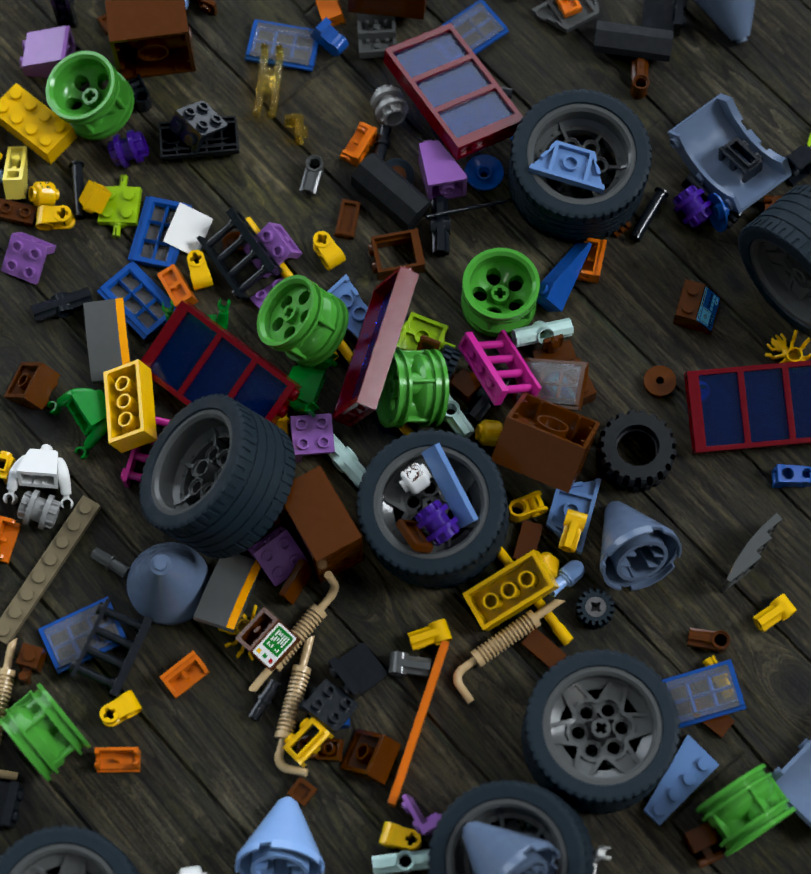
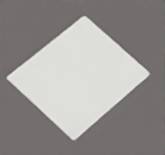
(186, 227)

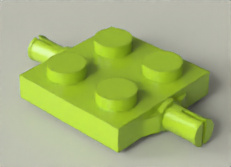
(121, 207)
(418, 326)

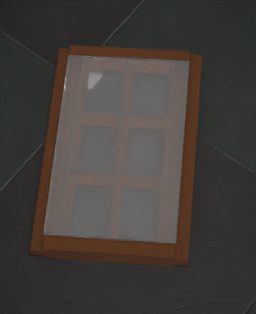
(560, 380)

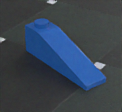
(559, 282)

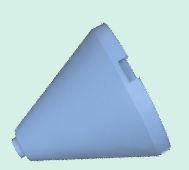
(281, 844)

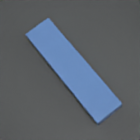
(449, 485)

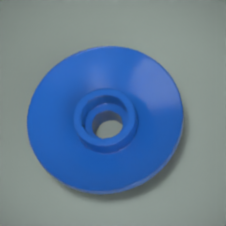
(484, 165)
(720, 213)

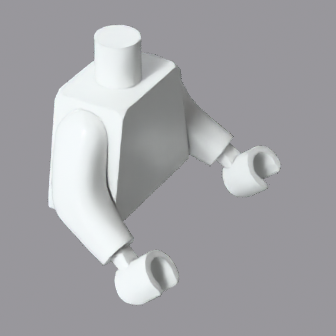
(39, 469)

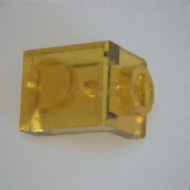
(297, 121)

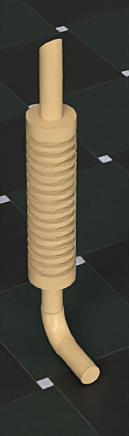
(303, 628)
(499, 642)
(6, 683)
(289, 711)

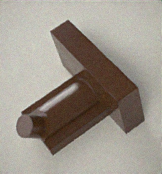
(555, 349)

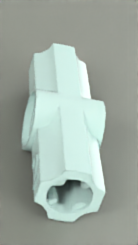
(531, 334)
(458, 421)
(347, 462)
(390, 862)

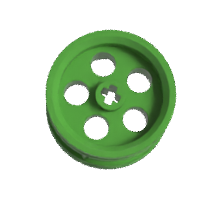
(102, 110)
(509, 267)
(302, 320)
(415, 389)
(42, 731)
(746, 809)

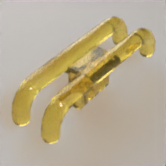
(268, 81)

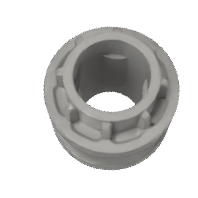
(389, 105)
(38, 509)

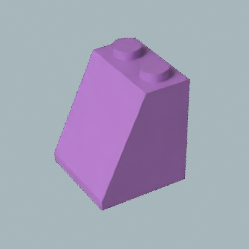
(46, 49)
(440, 171)

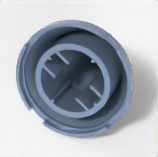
(731, 16)
(635, 548)
(167, 582)
(507, 852)

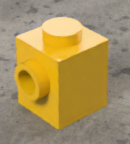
(94, 197)

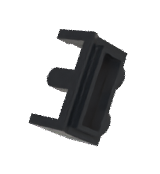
(736, 161)
(800, 164)

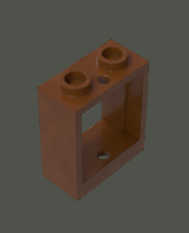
(396, 238)

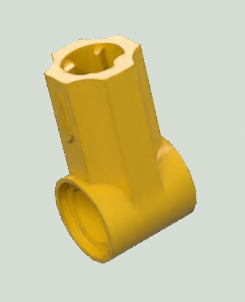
(573, 526)
(778, 610)
(430, 635)

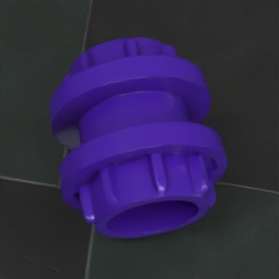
(128, 148)
(693, 206)
(437, 522)

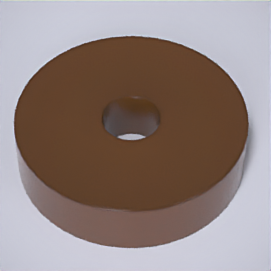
(659, 373)

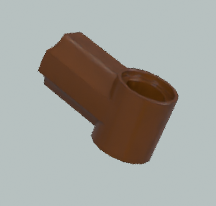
(639, 77)
(706, 639)

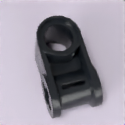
(140, 92)

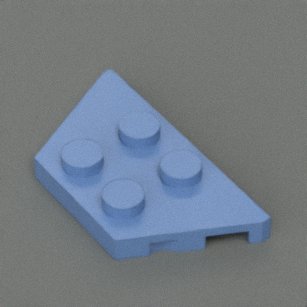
(569, 165)
(581, 499)

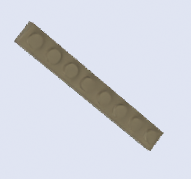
(47, 568)

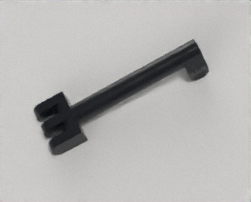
(690, 180)

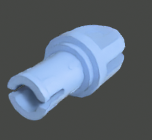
(569, 575)

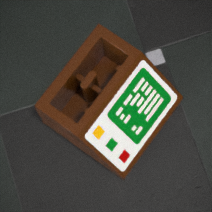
(267, 639)

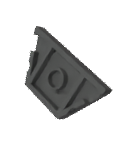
(552, 15)

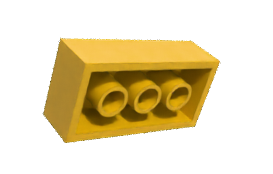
(35, 124)
(130, 406)
(510, 590)

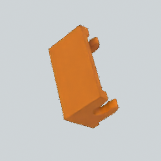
(331, 10)
(359, 144)
(592, 266)
(176, 285)
(8, 535)
(184, 674)
(117, 759)

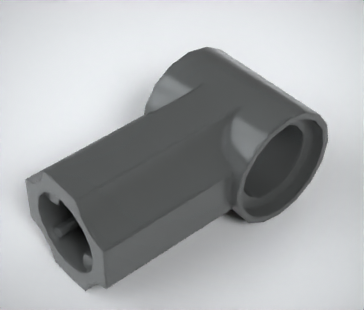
(312, 176)
(403, 664)

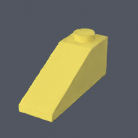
(16, 173)

